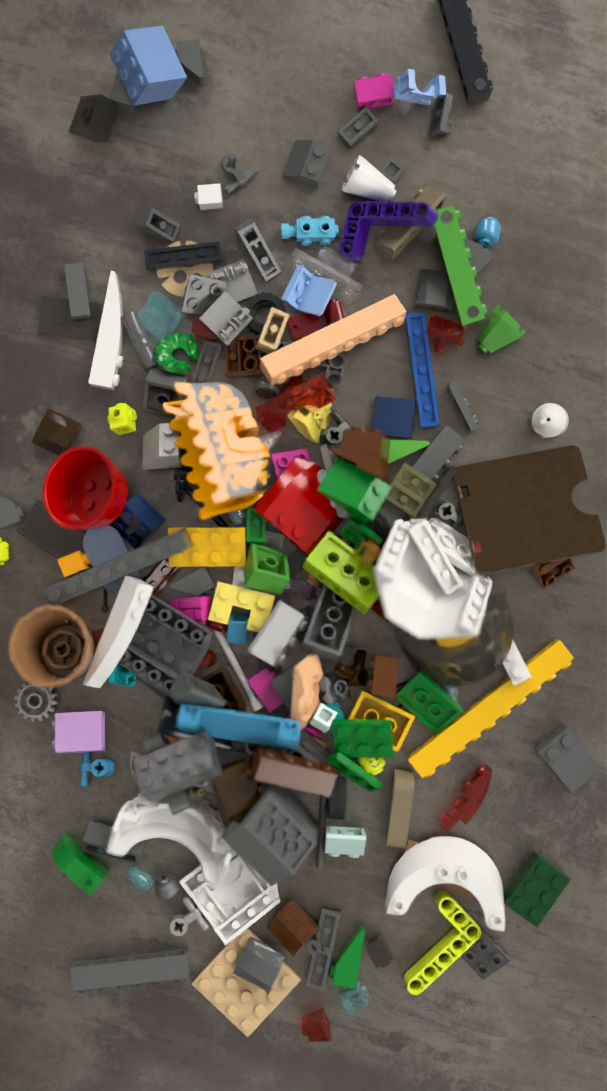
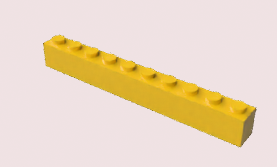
(488, 709)

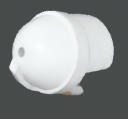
(557, 424)

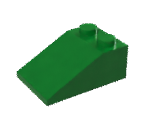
(354, 490)

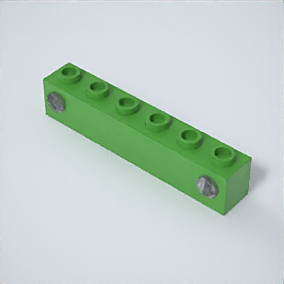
(458, 267)

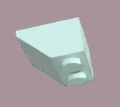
(345, 841)

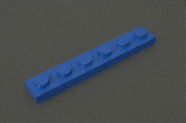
(422, 370)

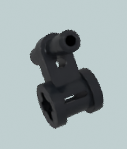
(181, 486)

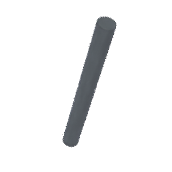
(321, 831)

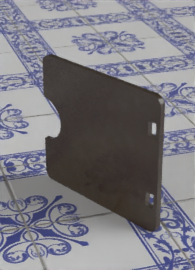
(526, 510)

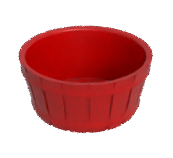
(84, 489)

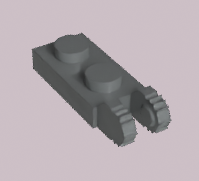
(462, 406)

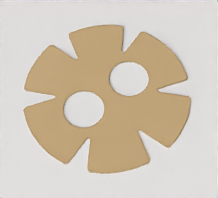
(176, 288)

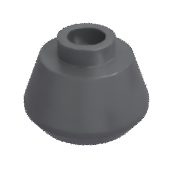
(166, 886)

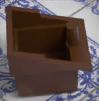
(365, 451)

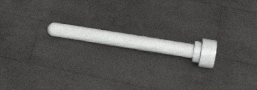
(254, 700)

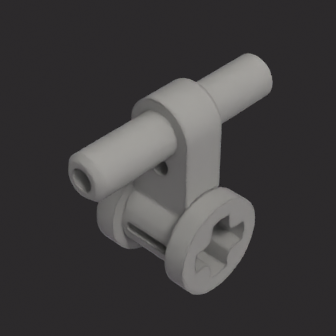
(193, 914)

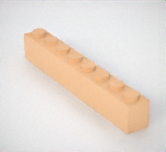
(332, 340)

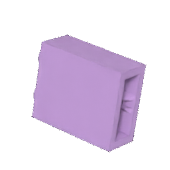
(79, 732)

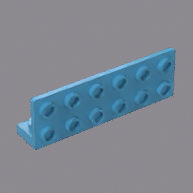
(239, 726)

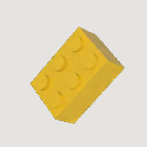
(375, 708)

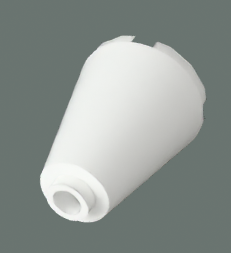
(368, 182)

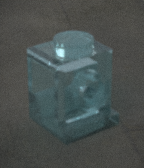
(354, 1004)

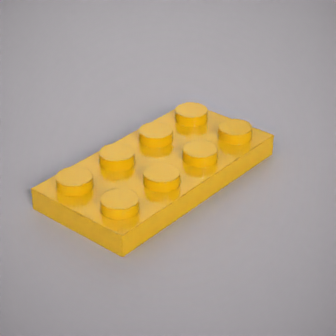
(212, 547)

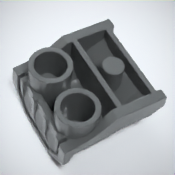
(434, 290)
(259, 964)

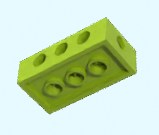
(333, 573)

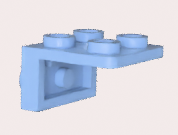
(308, 292)

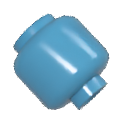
(487, 231)

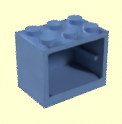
(148, 65)

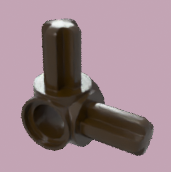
(356, 674)

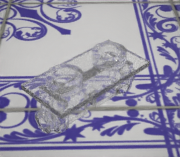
(337, 261)

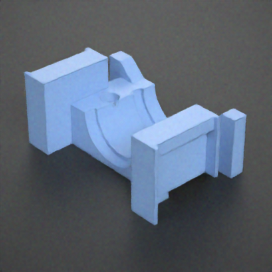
(407, 90)

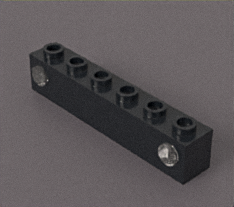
(466, 50)

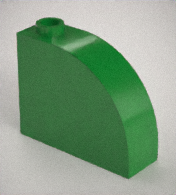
(79, 866)

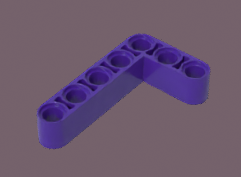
(366, 214)

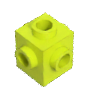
(122, 419)

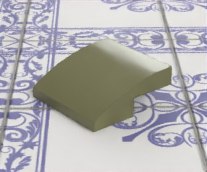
(410, 490)

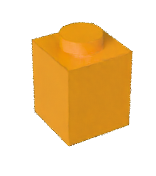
(74, 563)

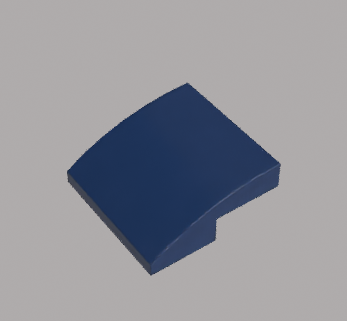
(394, 416)

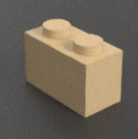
(272, 331)

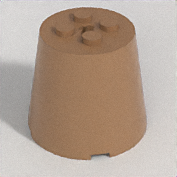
(39, 643)

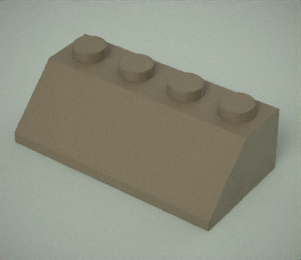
(397, 237)

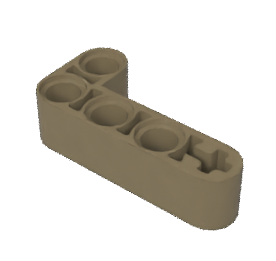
(400, 808)

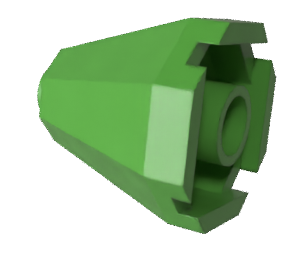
(499, 331)

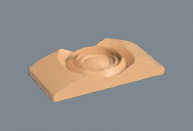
(306, 689)

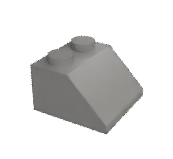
(160, 448)

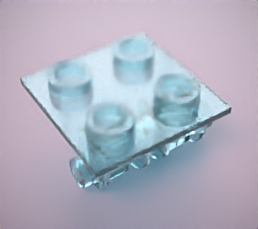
(160, 315)

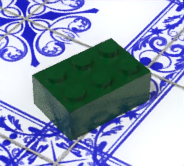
(535, 889)

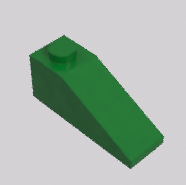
(347, 963)

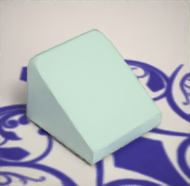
(323, 718)

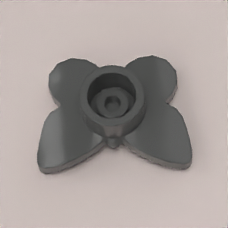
(334, 689)

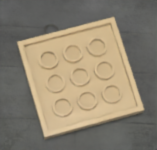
(237, 998)

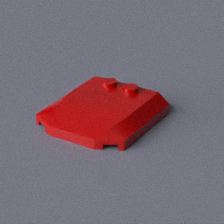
(298, 507)

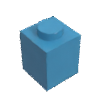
(237, 628)

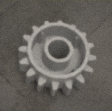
(30, 709)

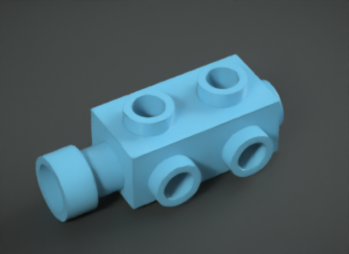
(314, 234)

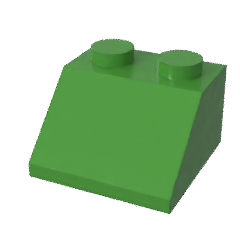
(266, 569)

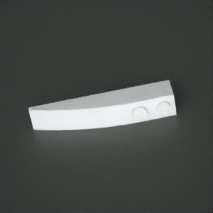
(109, 341)
(118, 630)

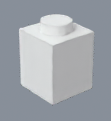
(209, 196)

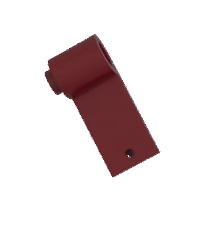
(306, 323)

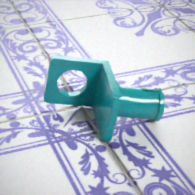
(122, 676)

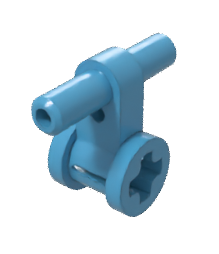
(95, 768)

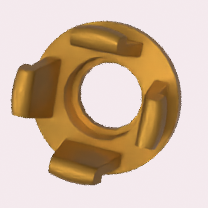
(371, 553)

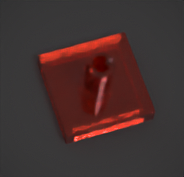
(445, 331)

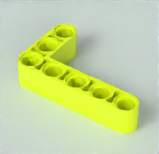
(445, 945)

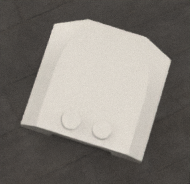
(238, 901)

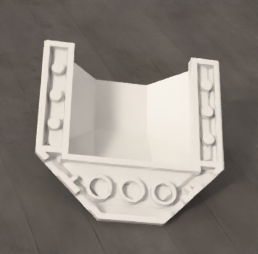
(414, 596)

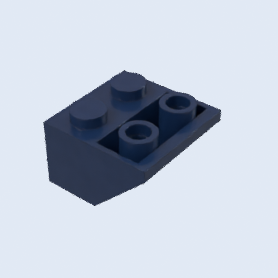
(137, 521)

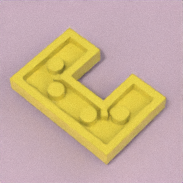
(230, 595)

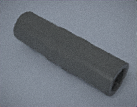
(139, 339)

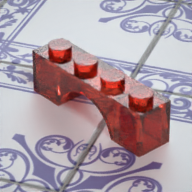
(313, 392)

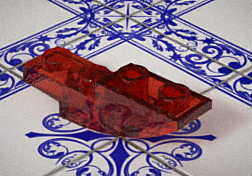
(474, 793)

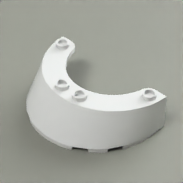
(195, 828)
(447, 861)

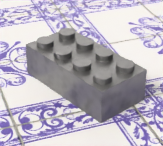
(177, 766)

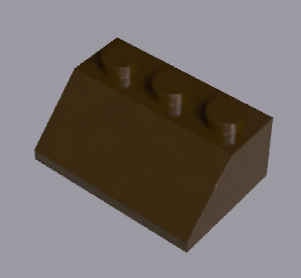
(230, 689)

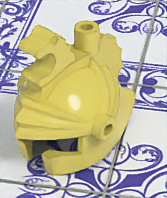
(310, 421)

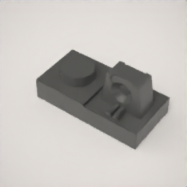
(440, 122)

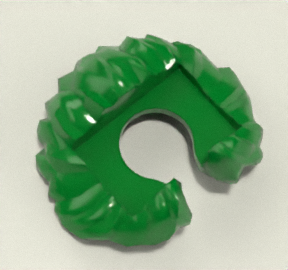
(172, 342)

